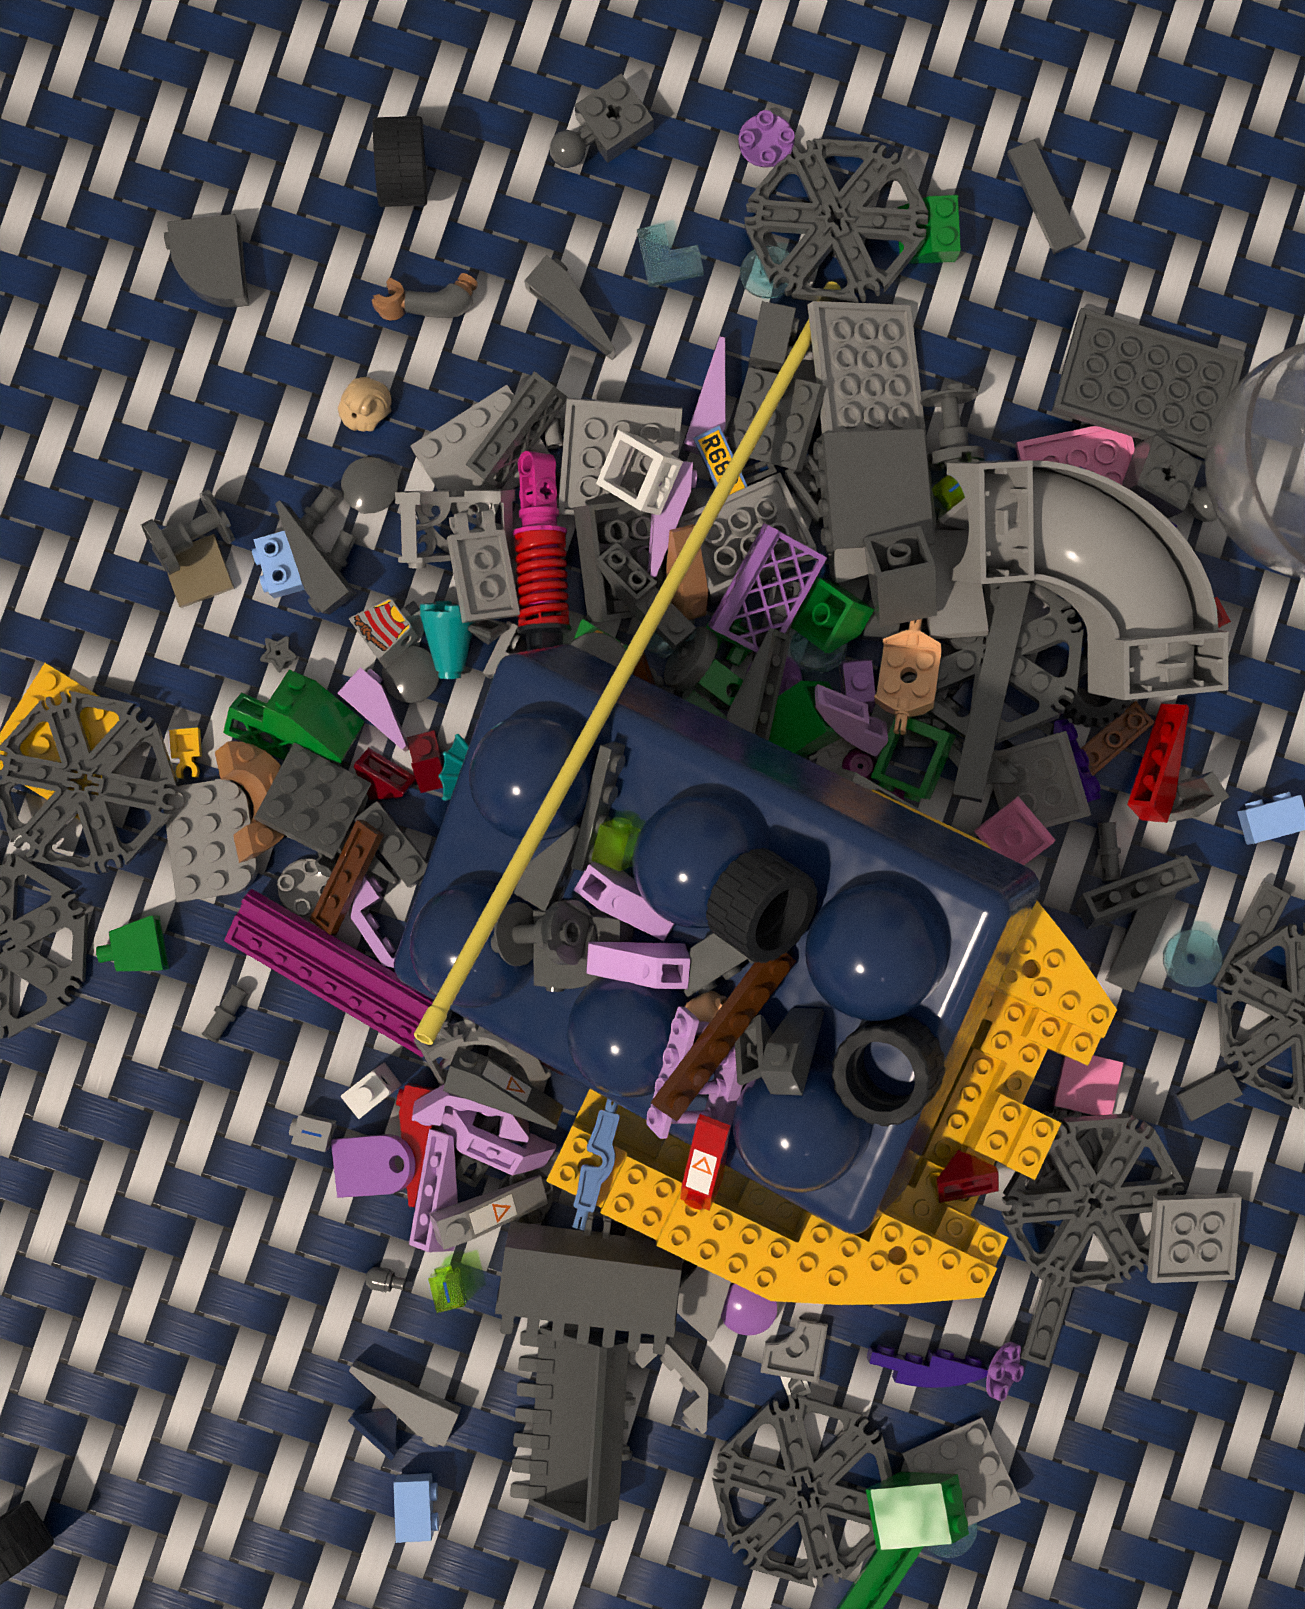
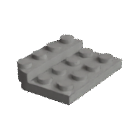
(203, 840)

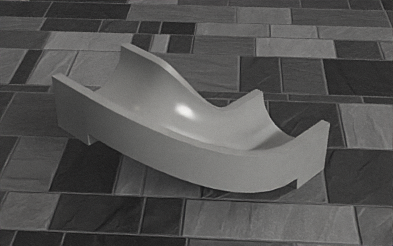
(1108, 557)

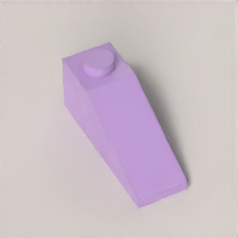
(372, 701)

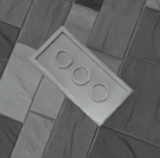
(959, 604)

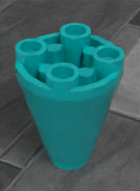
(446, 637)

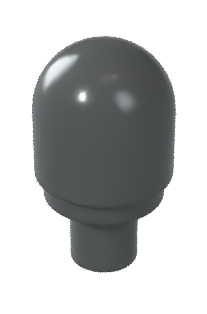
(383, 1280)

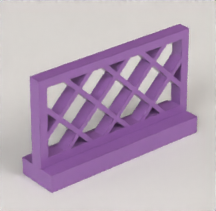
(749, 573)

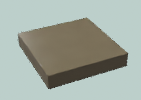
(201, 573)

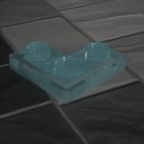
(665, 265)

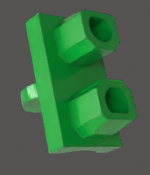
(738, 652)

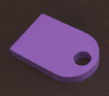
(368, 1165)

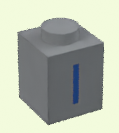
(312, 1132)

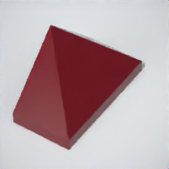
(385, 776)
(965, 1178)

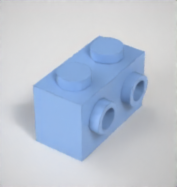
(278, 565)
(1273, 819)
(414, 1507)

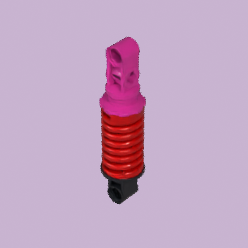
(539, 551)

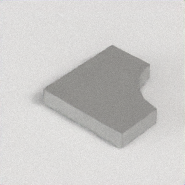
(798, 1354)

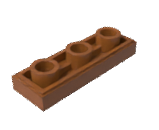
(1124, 728)

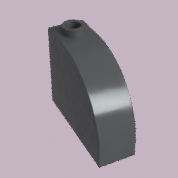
(210, 258)
(562, 977)

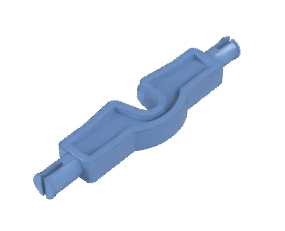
(592, 1176)

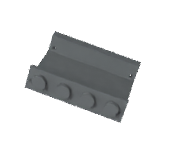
(872, 485)

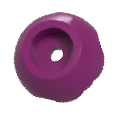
(857, 757)

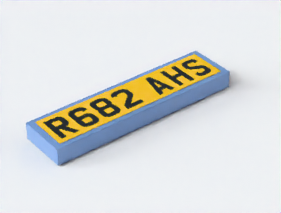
(716, 455)

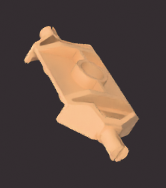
(905, 653)

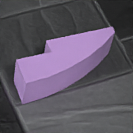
(851, 720)

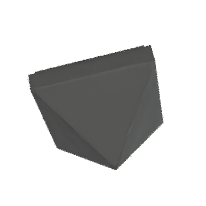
(488, 630)

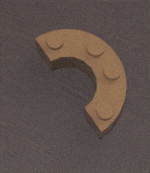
(255, 772)

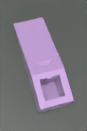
(619, 897)
(641, 963)

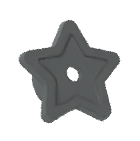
(285, 656)
(326, 865)

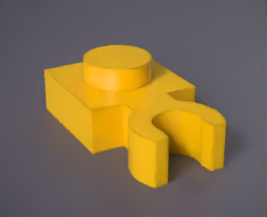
(185, 746)

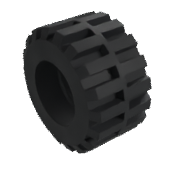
(1086, 714)

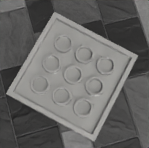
(589, 437)

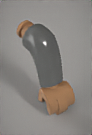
(446, 303)

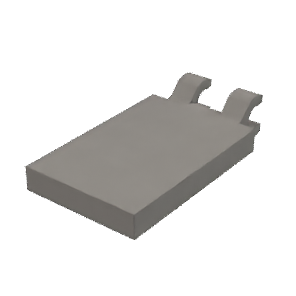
(482, 569)

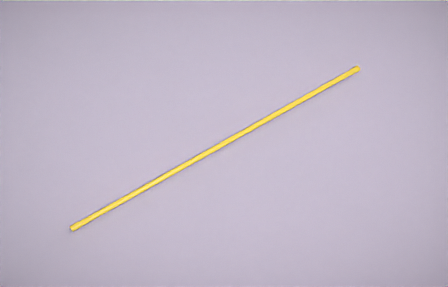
(437, 1012)

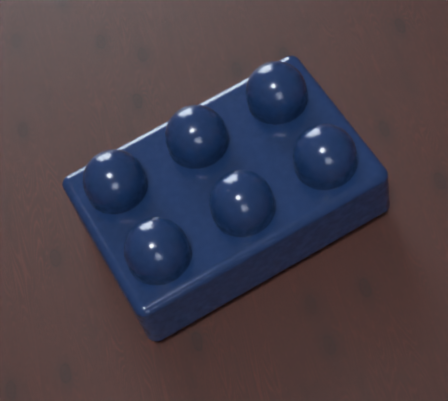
(898, 928)

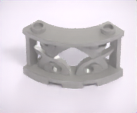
(421, 503)
(466, 1035)

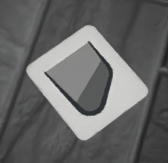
(795, 1386)

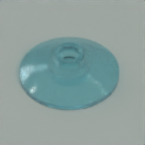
(753, 275)

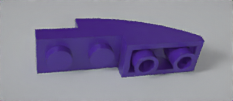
(938, 1370)

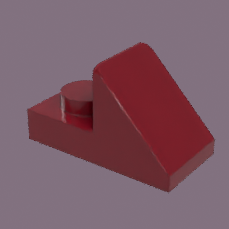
(426, 760)

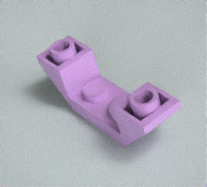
(367, 896)
(430, 1110)
(493, 1149)

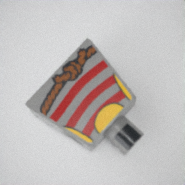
(387, 629)

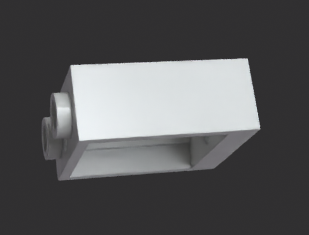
(662, 469)

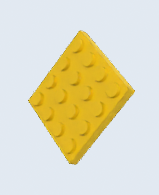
(40, 741)

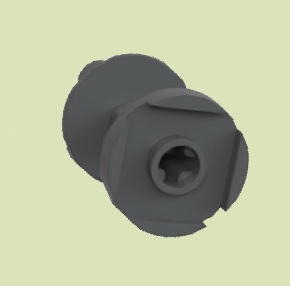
(953, 438)
(179, 537)
(561, 933)

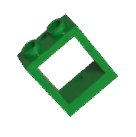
(945, 742)

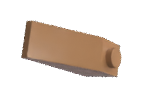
(693, 590)

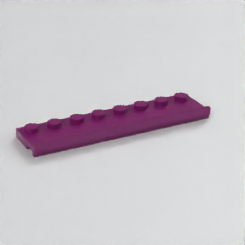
(328, 968)

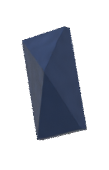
(379, 1428)

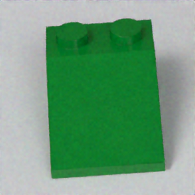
(311, 717)

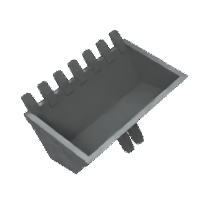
(588, 1282)

